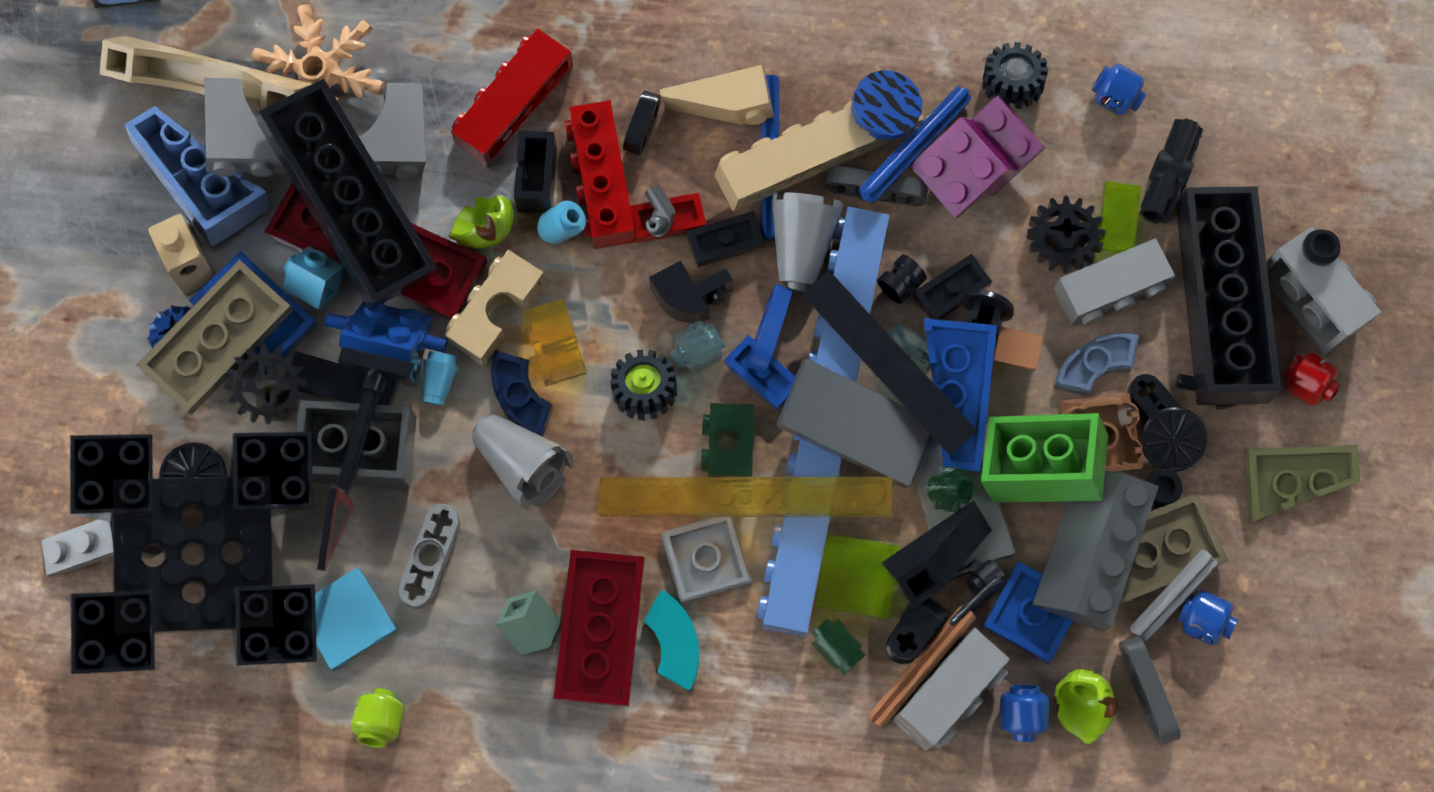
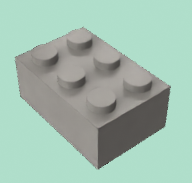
(1320, 298)
(952, 691)

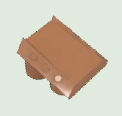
(1120, 422)

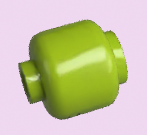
(377, 718)

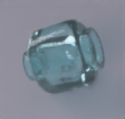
(697, 346)

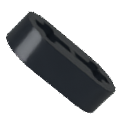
(642, 122)
(1158, 395)

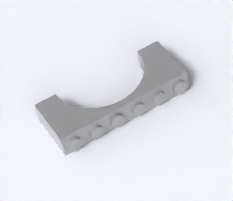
(238, 144)

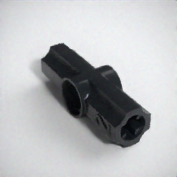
(1171, 171)

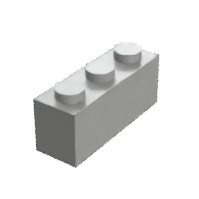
(1114, 283)

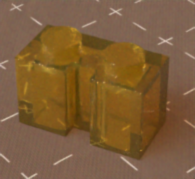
(553, 341)

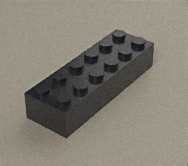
(346, 193)
(1227, 296)

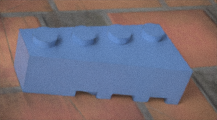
(211, 201)

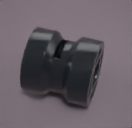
(901, 279)

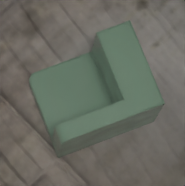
(528, 622)

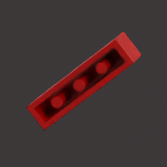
(511, 97)

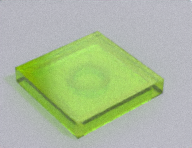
(854, 578)

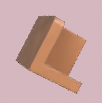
(1016, 350)

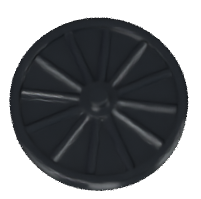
(1173, 439)
(193, 461)

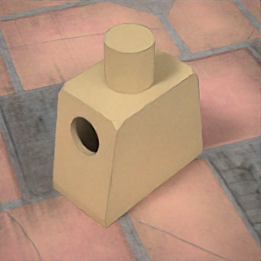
(180, 248)

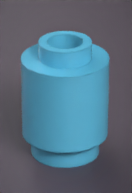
(561, 222)

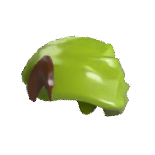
(484, 224)
(1085, 704)

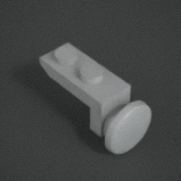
(82, 547)

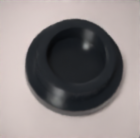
(1321, 247)

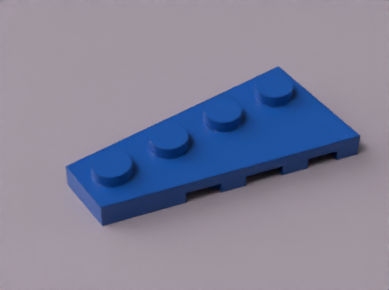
(962, 370)

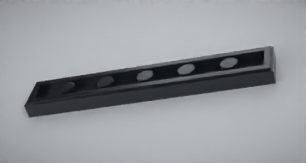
(889, 363)

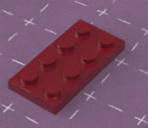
(599, 628)

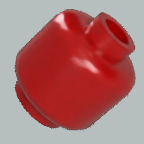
(1312, 379)

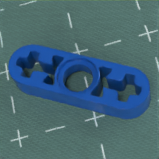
(769, 328)

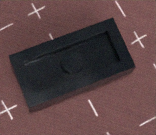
(725, 239)
(946, 290)

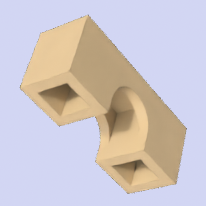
(508, 281)

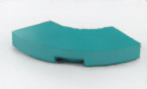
(677, 640)

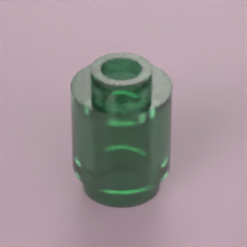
(837, 645)

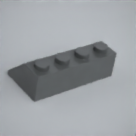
(1096, 552)

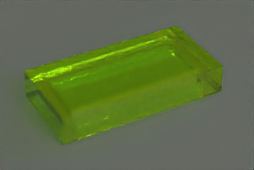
(1119, 216)

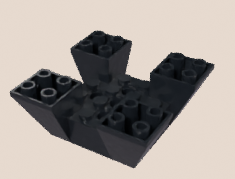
(116, 484)

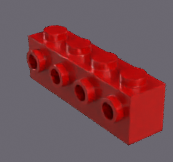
(601, 173)

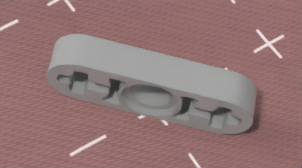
(448, 534)

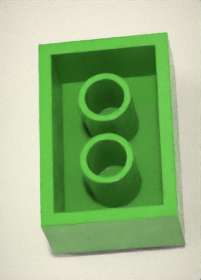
(1045, 458)

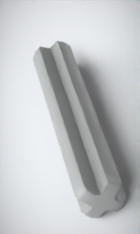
(1174, 595)

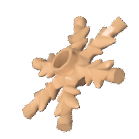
(318, 60)

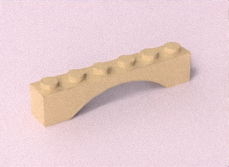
(165, 66)

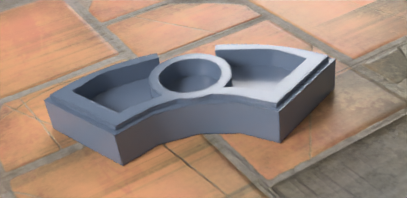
(1096, 359)

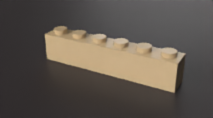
(794, 156)

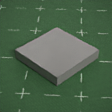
(706, 558)

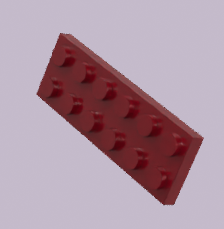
(442, 293)

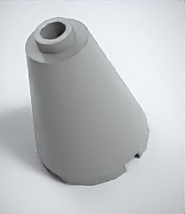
(802, 236)
(522, 459)

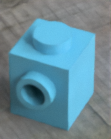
(312, 277)

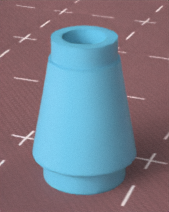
(438, 376)

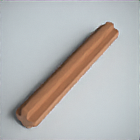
(919, 670)

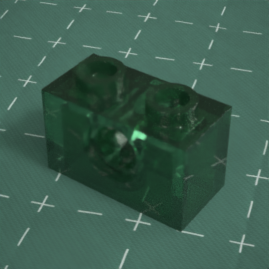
(731, 421)

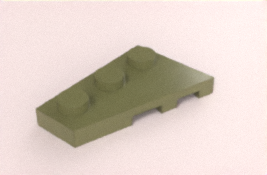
(1296, 474)

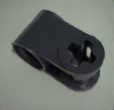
(916, 625)

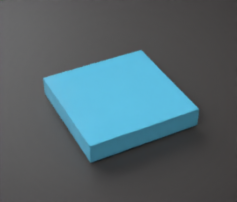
(349, 619)

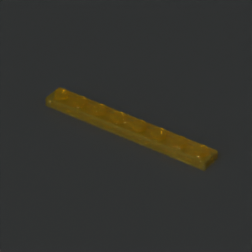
(746, 497)

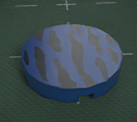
(886, 104)

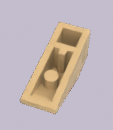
(728, 97)

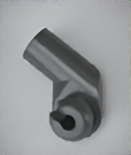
(663, 213)

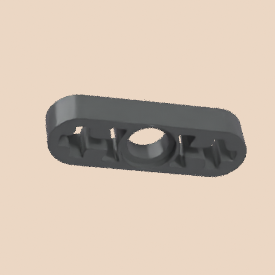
(903, 191)
(1149, 690)

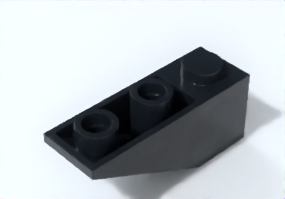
(937, 555)

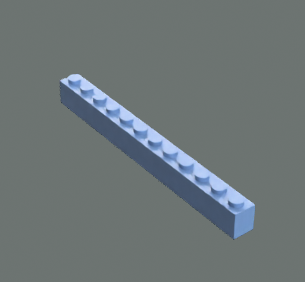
(803, 538)

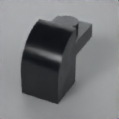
(687, 300)

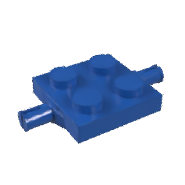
(386, 331)

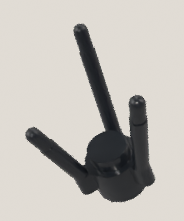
(983, 582)

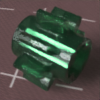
(950, 489)

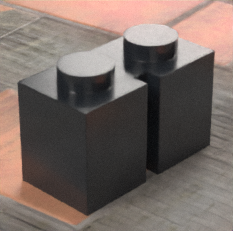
(538, 162)

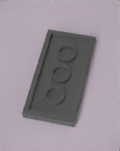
(853, 423)

